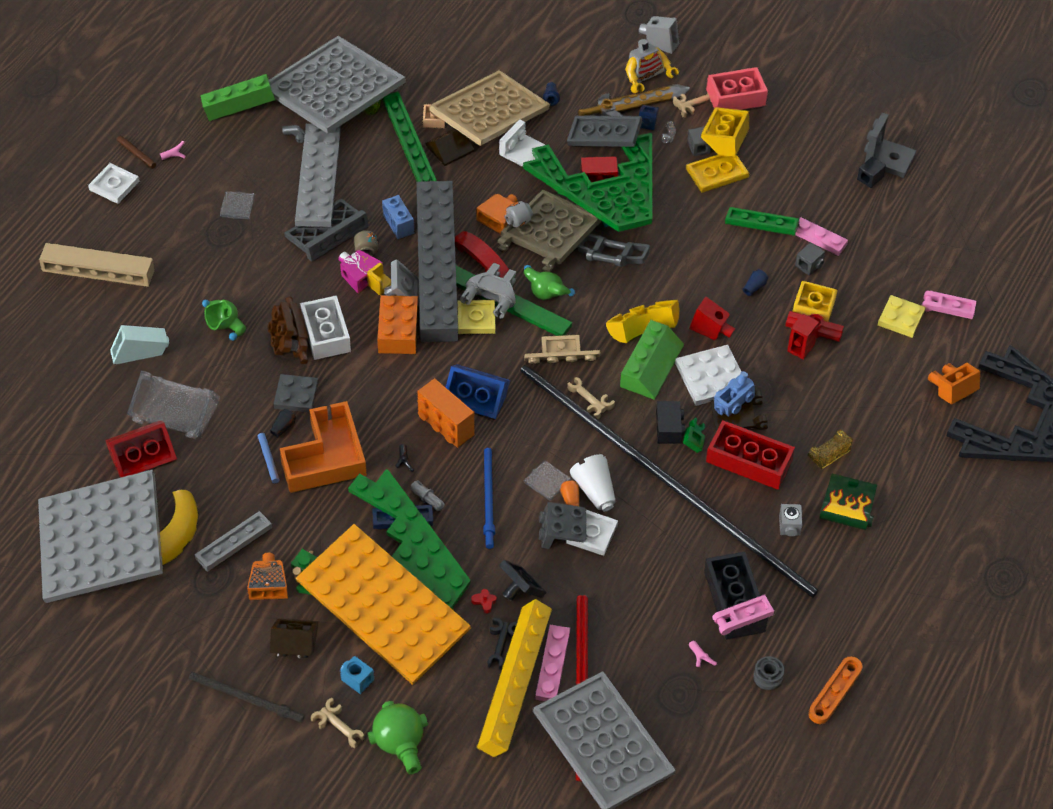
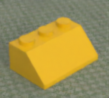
(726, 130)

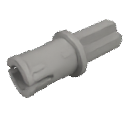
(426, 495)

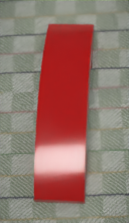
(479, 251)

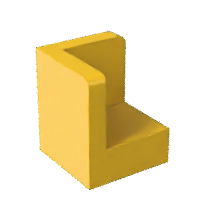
(377, 279)

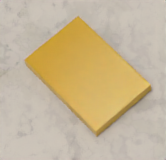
(716, 171)

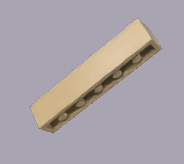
(97, 264)

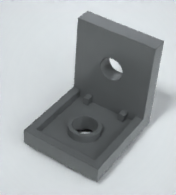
(884, 149)

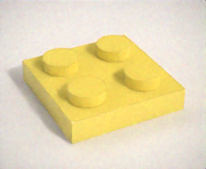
(901, 316)
(476, 317)

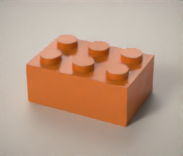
(398, 324)
(445, 413)

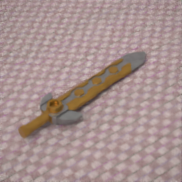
(612, 107)

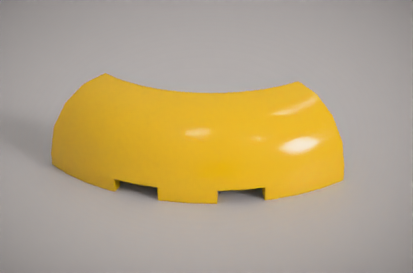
(634, 323)
(181, 527)

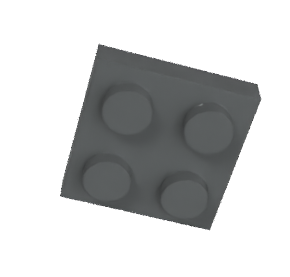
(295, 393)

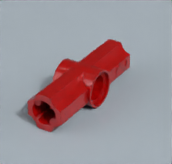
(825, 328)

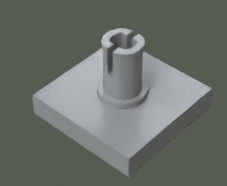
(402, 281)

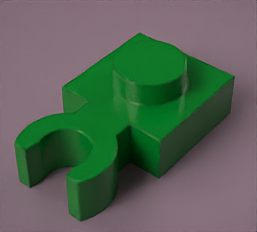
(693, 437)

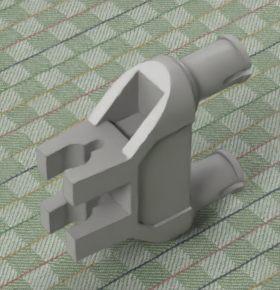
(492, 287)

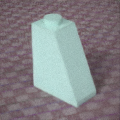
(138, 343)

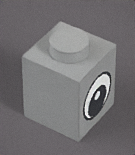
(790, 519)

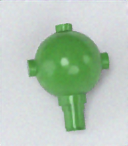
(398, 732)

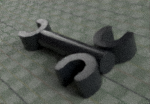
(504, 630)

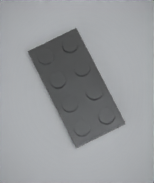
(604, 131)

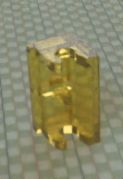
(831, 450)

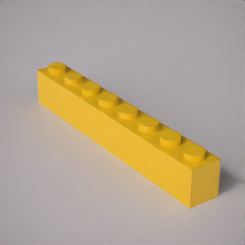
(514, 678)

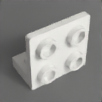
(517, 145)

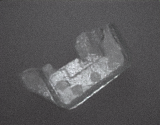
(173, 403)

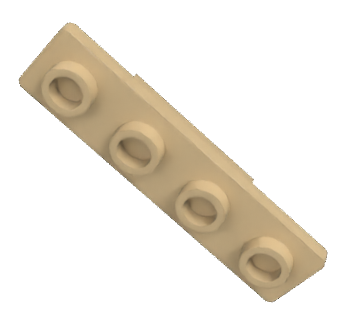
(561, 347)

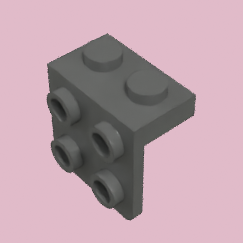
(563, 523)

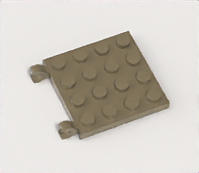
(553, 229)

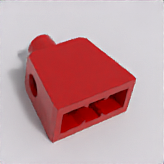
(711, 320)

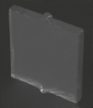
(237, 205)
(546, 480)

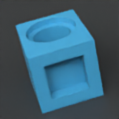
(360, 681)

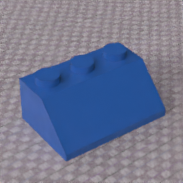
(478, 390)

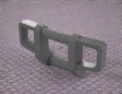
(621, 260)

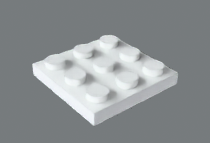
(707, 372)

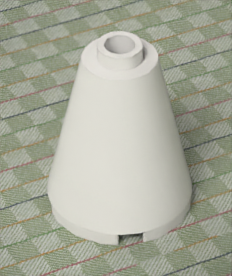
(595, 481)

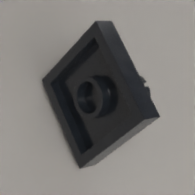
(521, 581)

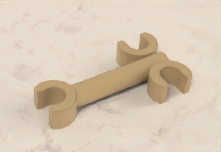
(684, 105)
(597, 406)
(329, 713)

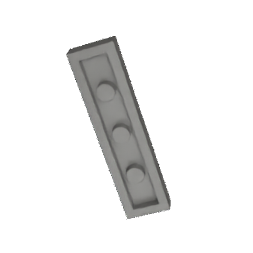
(233, 541)

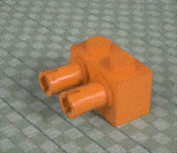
(956, 382)

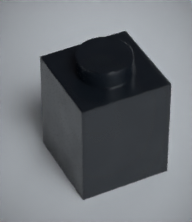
(871, 172)

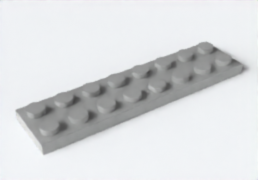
(317, 177)

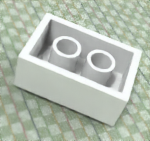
(325, 327)

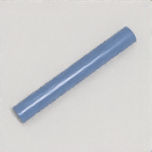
(268, 458)

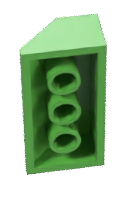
(237, 97)
(651, 360)

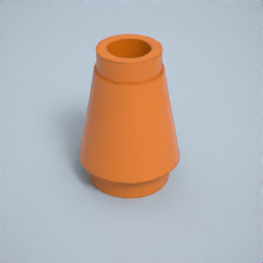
(570, 492)

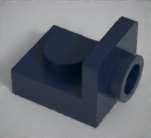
(649, 116)

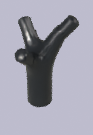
(404, 457)

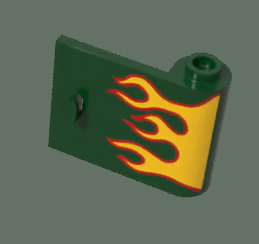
(848, 502)

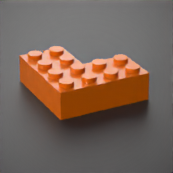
(328, 459)

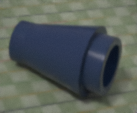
(551, 94)
(755, 282)

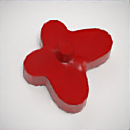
(485, 600)

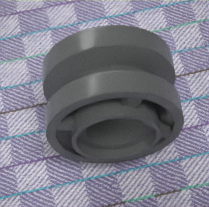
(771, 665)

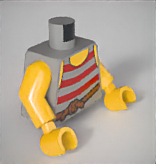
(646, 63)

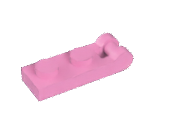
(949, 304)
(743, 614)

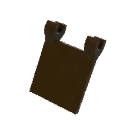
(745, 417)

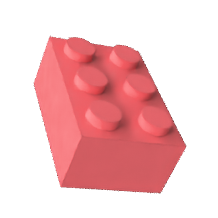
(737, 89)

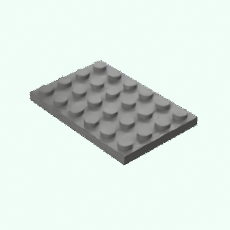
(603, 741)

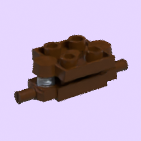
(288, 330)

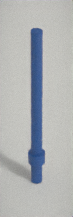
(489, 527)

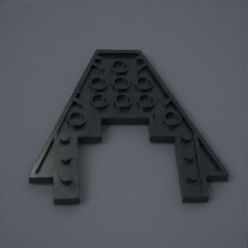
(1022, 444)

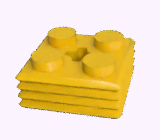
(815, 300)

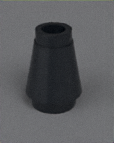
(283, 422)

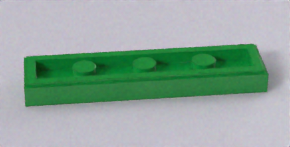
(762, 221)

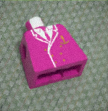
(355, 268)

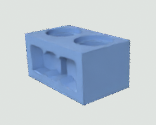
(398, 217)

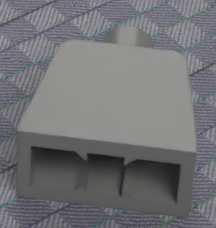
(661, 33)

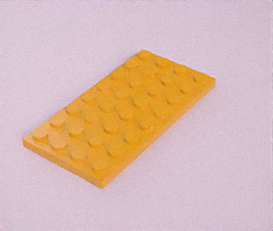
(383, 604)

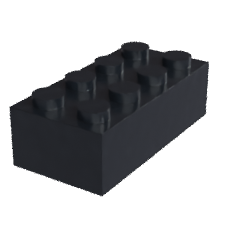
(732, 584)

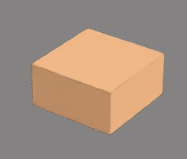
(431, 120)

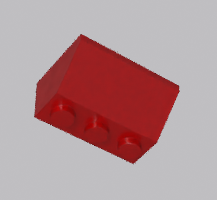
(141, 449)

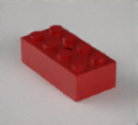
(750, 454)

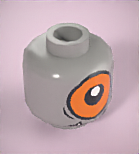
(518, 214)

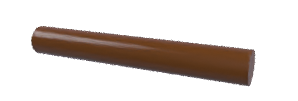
(136, 152)

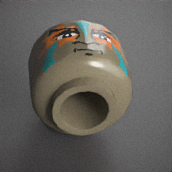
(366, 242)

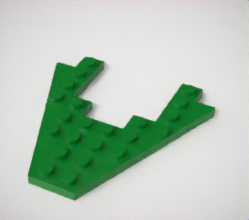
(617, 201)
(420, 547)

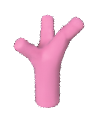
(173, 152)
(700, 654)

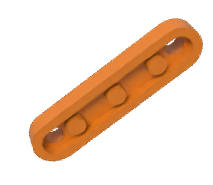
(835, 690)

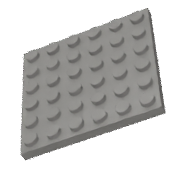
(334, 84)
(99, 536)

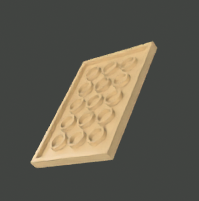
(489, 107)

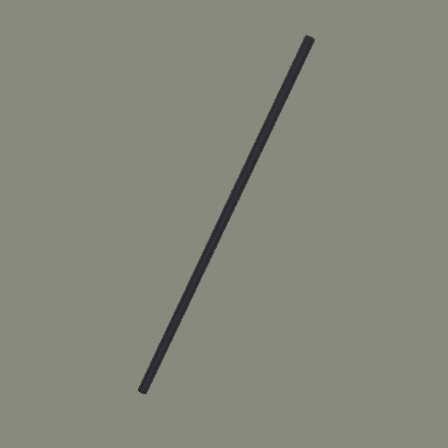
(671, 482)

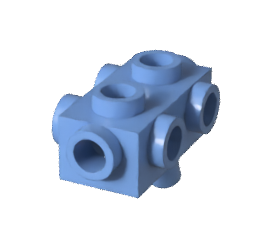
(734, 395)

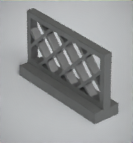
(331, 235)

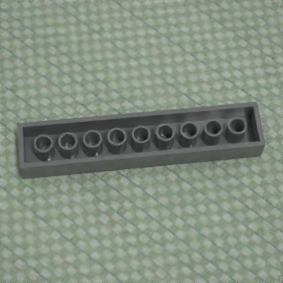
(437, 262)

